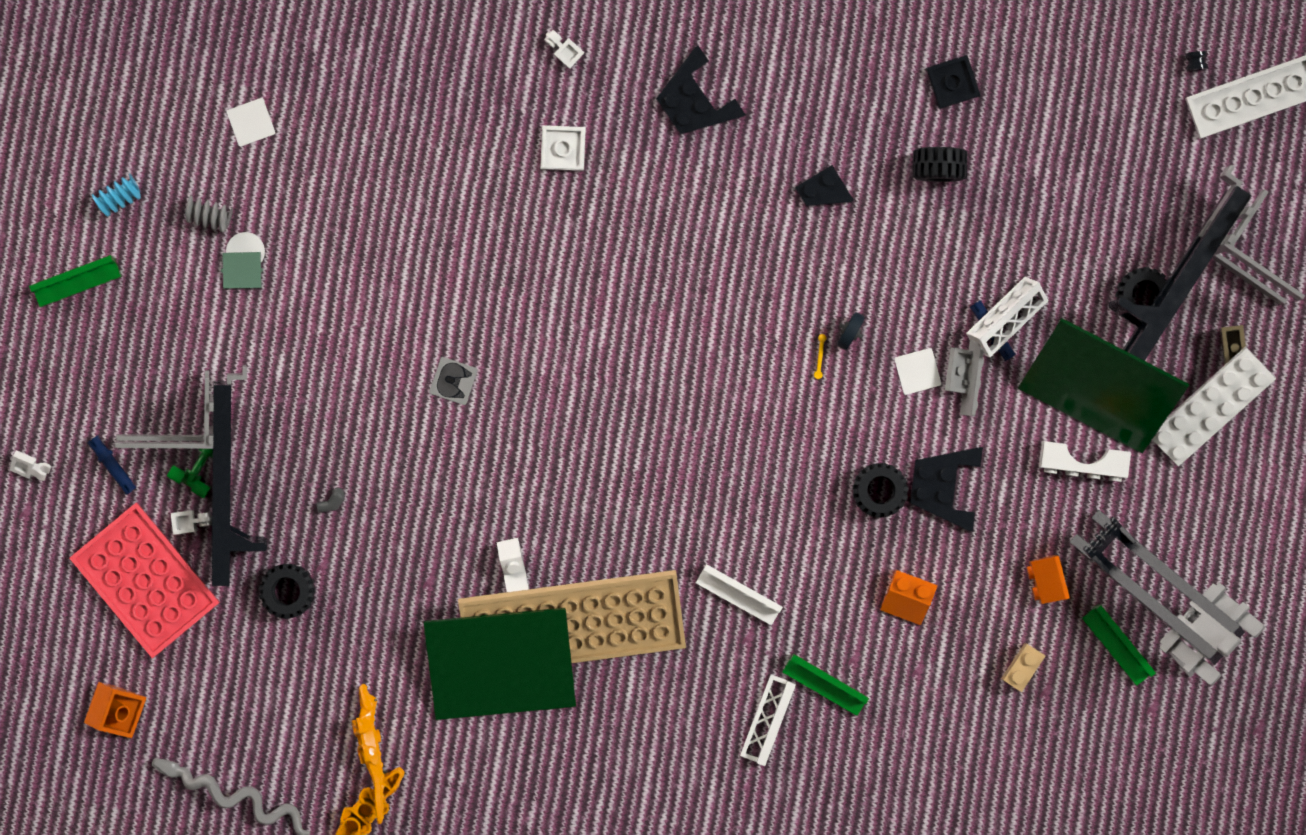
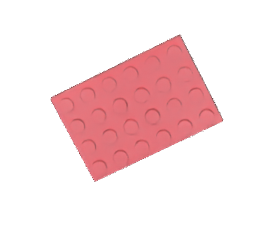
(144, 580)

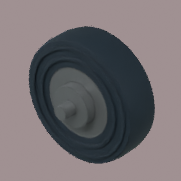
(850, 331)

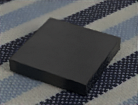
(953, 82)

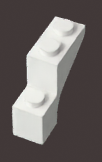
(512, 565)

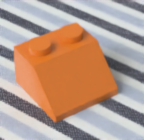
(1048, 579)
(908, 597)
(115, 710)

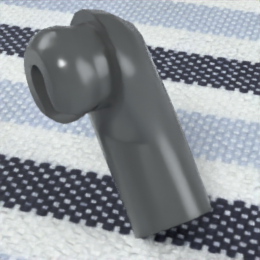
(333, 503)

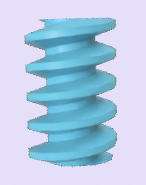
(117, 196)

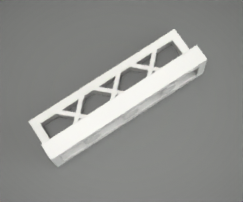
(1007, 311)
(738, 594)
(776, 721)

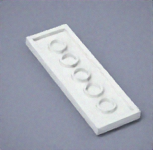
(1249, 98)
(1213, 405)

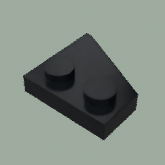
(824, 189)

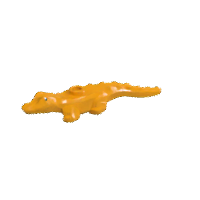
(368, 746)
(358, 819)

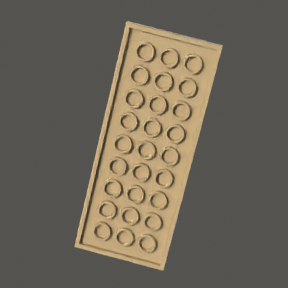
(602, 615)

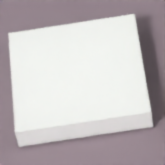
(563, 148)

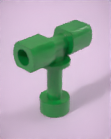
(191, 476)

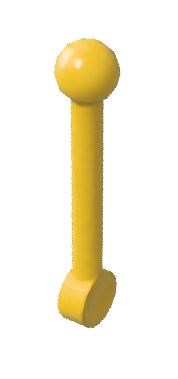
(822, 338)

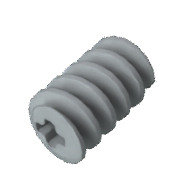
(208, 214)

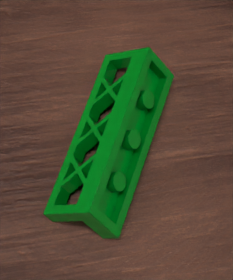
(76, 281)
(1118, 644)
(825, 684)

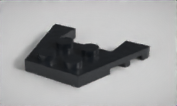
(687, 103)
(935, 485)

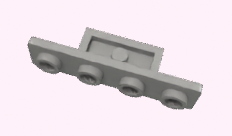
(964, 375)

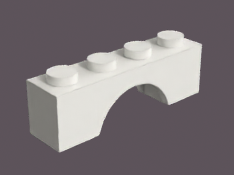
(1057, 457)

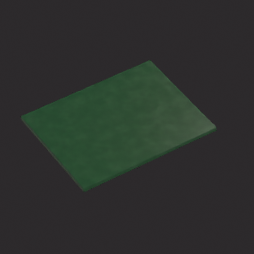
(1102, 385)
(500, 663)

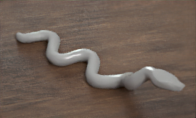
(173, 770)

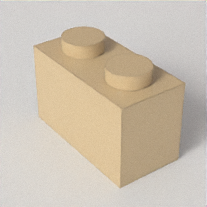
(1023, 667)

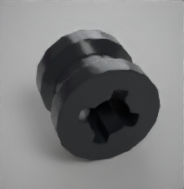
(1197, 61)

